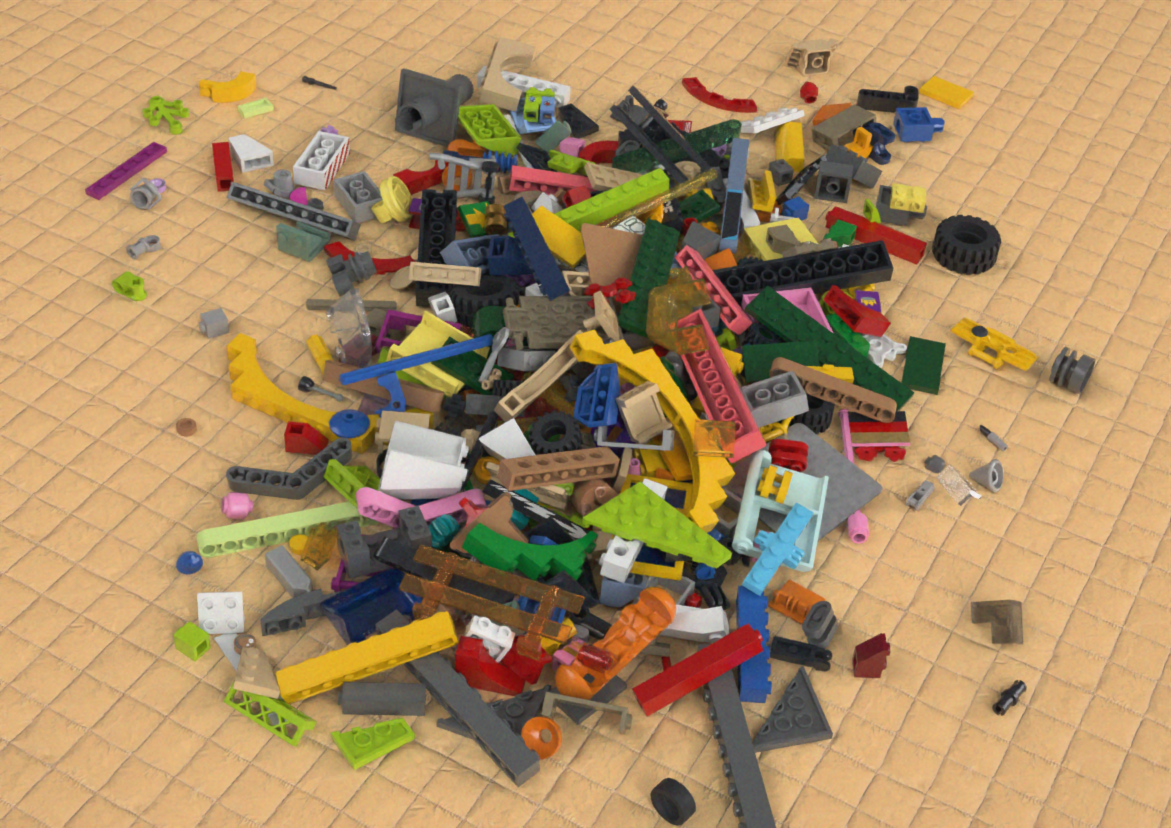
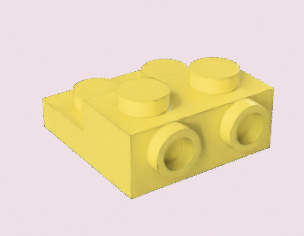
(908, 198)

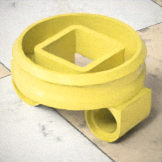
(395, 201)

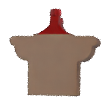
(494, 516)

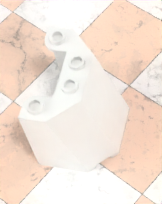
(423, 463)

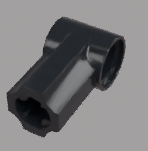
(596, 626)

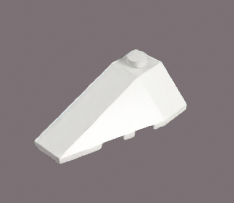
(699, 625)

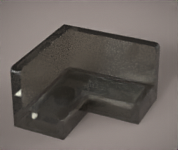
(1004, 619)

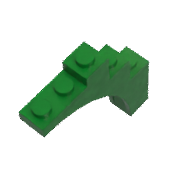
(531, 559)

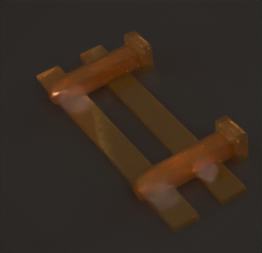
(535, 625)

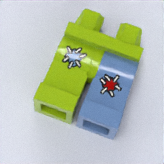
(541, 101)

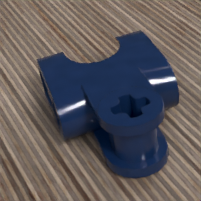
(880, 137)

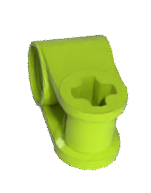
(130, 286)

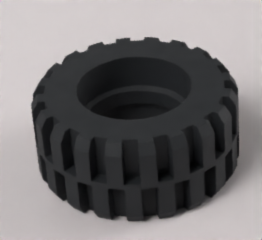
(966, 244)
(491, 292)

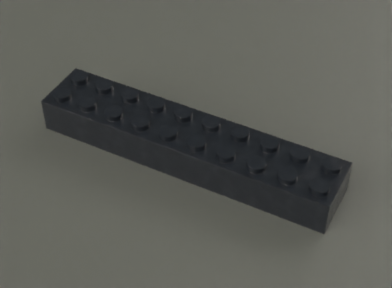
(817, 270)

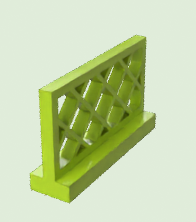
(350, 479)

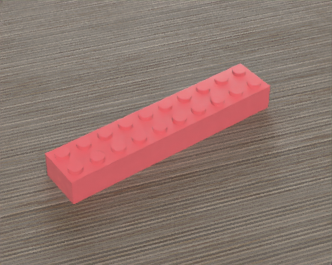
(720, 390)

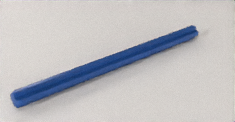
(415, 359)

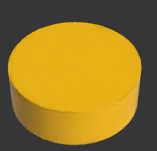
(297, 544)

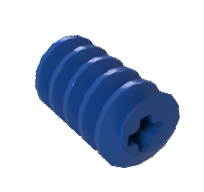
(505, 163)

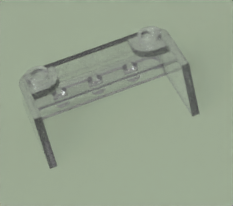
(352, 329)

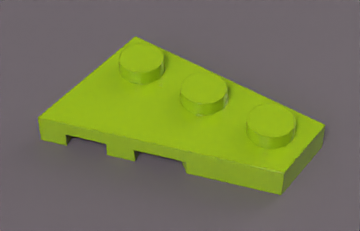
(370, 743)

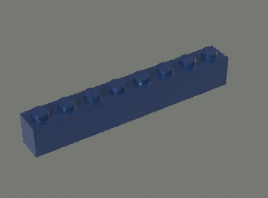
(535, 249)

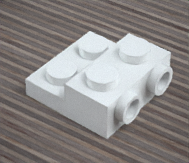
(495, 638)

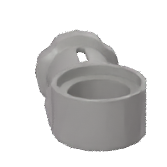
(143, 245)

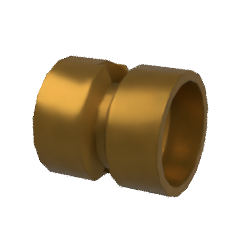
(495, 220)

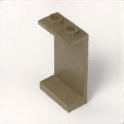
(840, 124)
(551, 700)

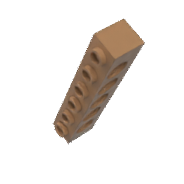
(557, 468)

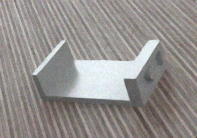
(667, 444)

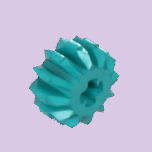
(443, 530)

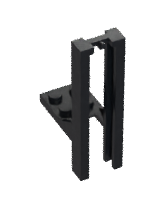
(647, 129)

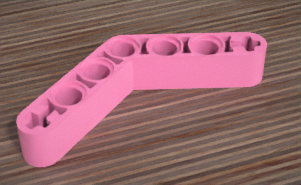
(385, 507)

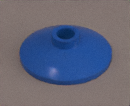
(349, 423)

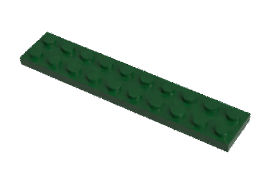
(648, 272)
(797, 326)

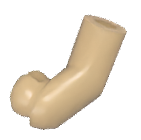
(488, 384)

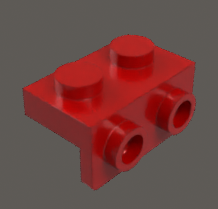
(523, 666)

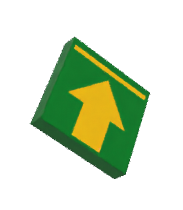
(474, 218)

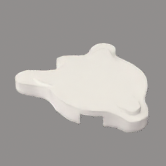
(883, 348)

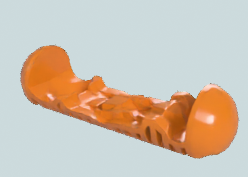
(624, 640)

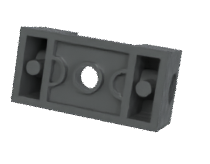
(358, 551)

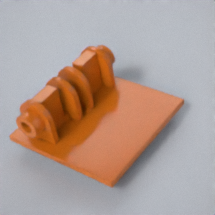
(794, 601)

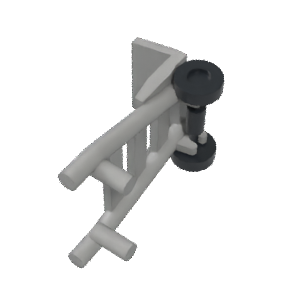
(488, 166)

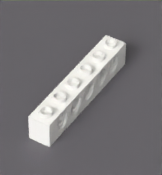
(523, 82)
(623, 552)

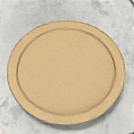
(401, 278)

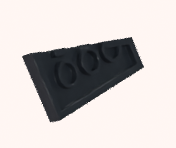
(799, 180)

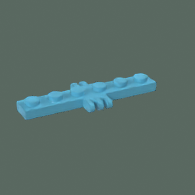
(778, 549)

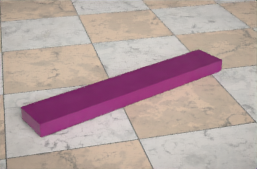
(126, 170)

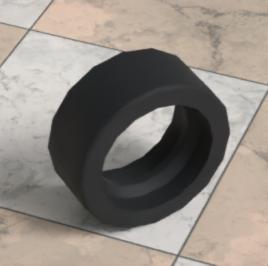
(673, 801)

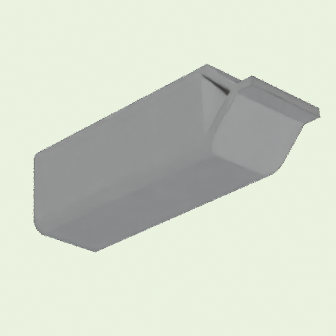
(288, 571)

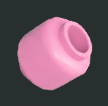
(236, 505)

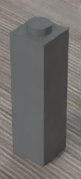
(383, 698)

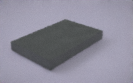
(604, 695)

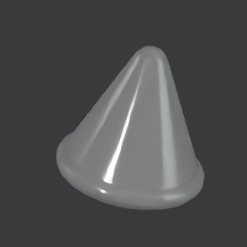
(989, 475)

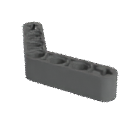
(243, 478)

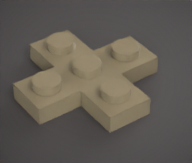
(810, 247)

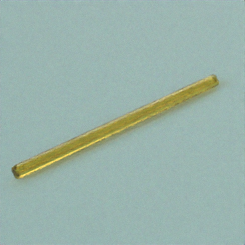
(660, 199)

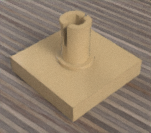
(603, 317)
(622, 470)

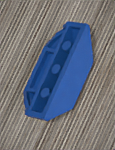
(596, 397)

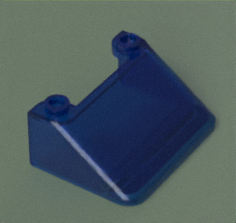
(366, 603)

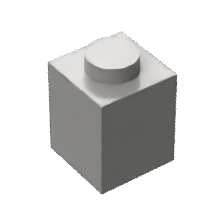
(214, 323)

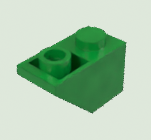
(842, 233)

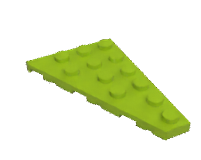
(649, 518)

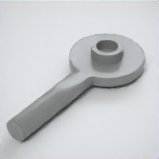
(498, 342)

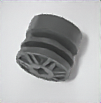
(1073, 370)

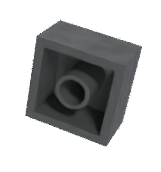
(833, 182)

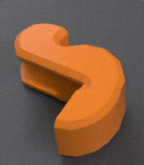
(466, 148)

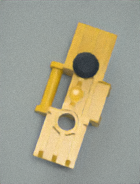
(989, 337)

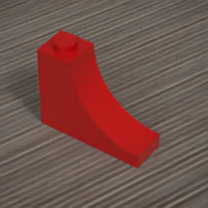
(855, 315)
(483, 671)

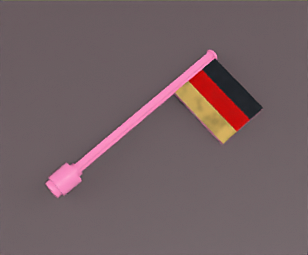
(866, 431)

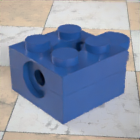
(916, 124)

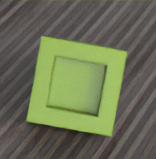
(727, 340)

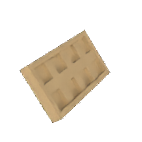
(606, 177)

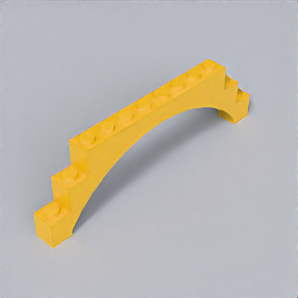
(258, 392)
(707, 472)

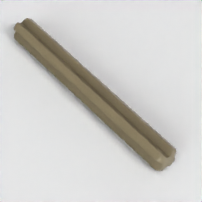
(369, 305)

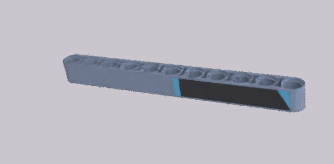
(734, 195)

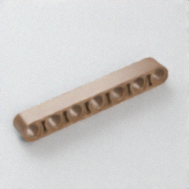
(838, 391)
(415, 394)

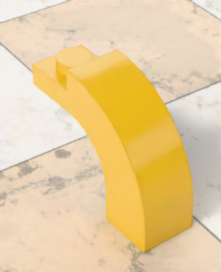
(231, 90)

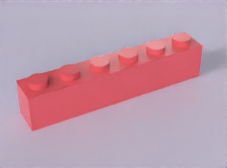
(549, 182)
(730, 310)

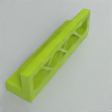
(275, 705)

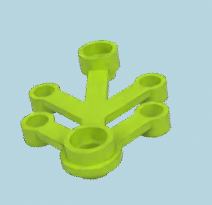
(158, 103)

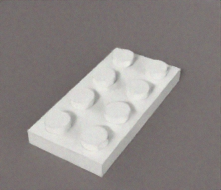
(771, 120)

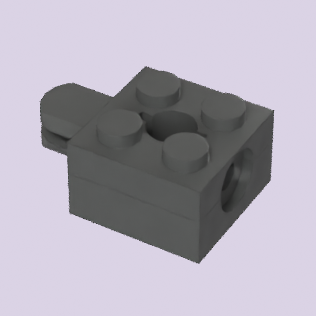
(890, 215)

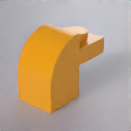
(861, 143)

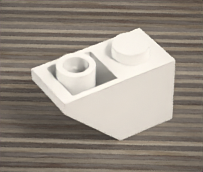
(443, 307)

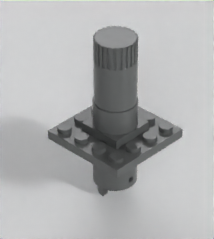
(431, 105)

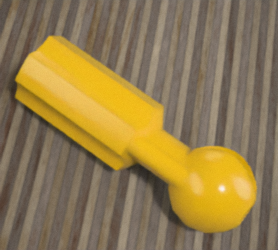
(319, 350)

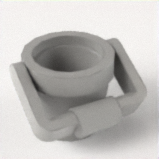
(281, 184)
(145, 194)

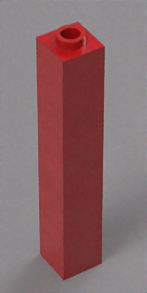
(895, 241)
(698, 669)

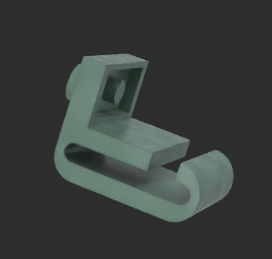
(301, 242)

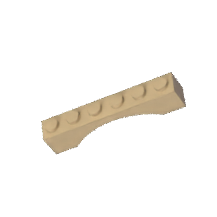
(536, 384)

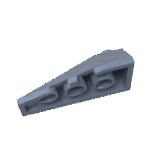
(618, 593)

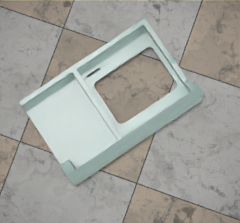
(803, 489)

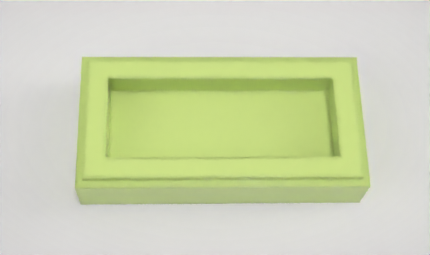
(255, 108)

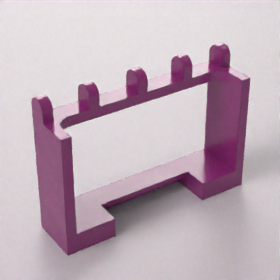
(397, 321)

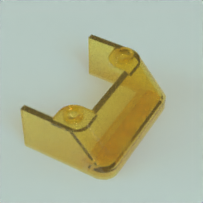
(668, 305)

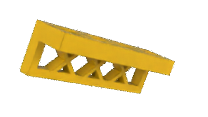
(762, 192)

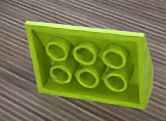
(489, 128)

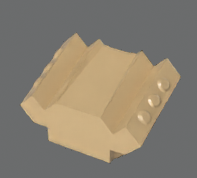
(811, 57)

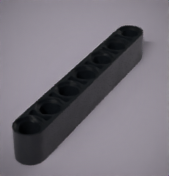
(401, 558)

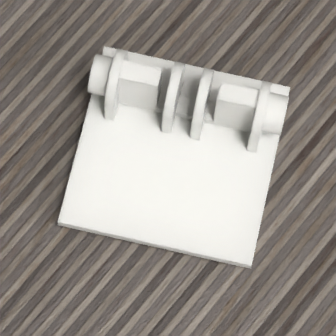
(221, 612)

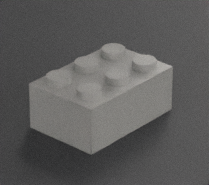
(357, 195)
(775, 398)

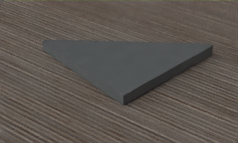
(514, 711)
(795, 718)

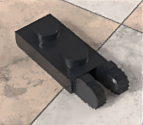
(800, 653)

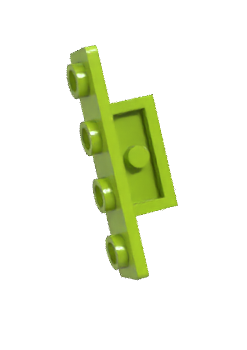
(566, 163)

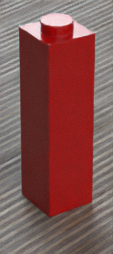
(223, 166)

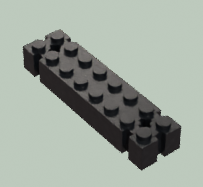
(435, 233)

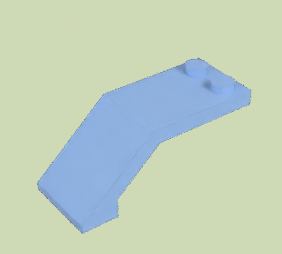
(525, 127)

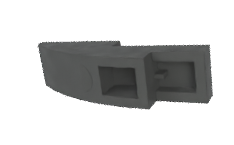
(294, 612)

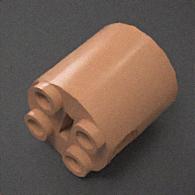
(590, 495)

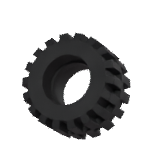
(818, 416)
(552, 425)

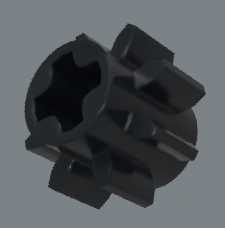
(454, 405)

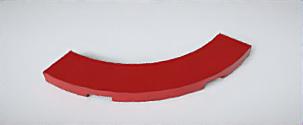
(716, 100)
(382, 265)

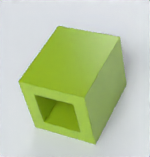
(192, 641)

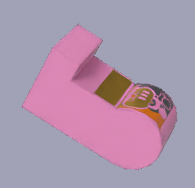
(568, 653)

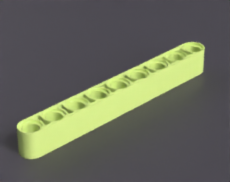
(275, 529)

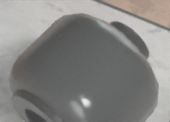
(935, 464)

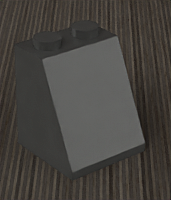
(702, 240)

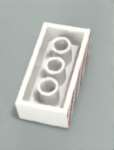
(321, 160)

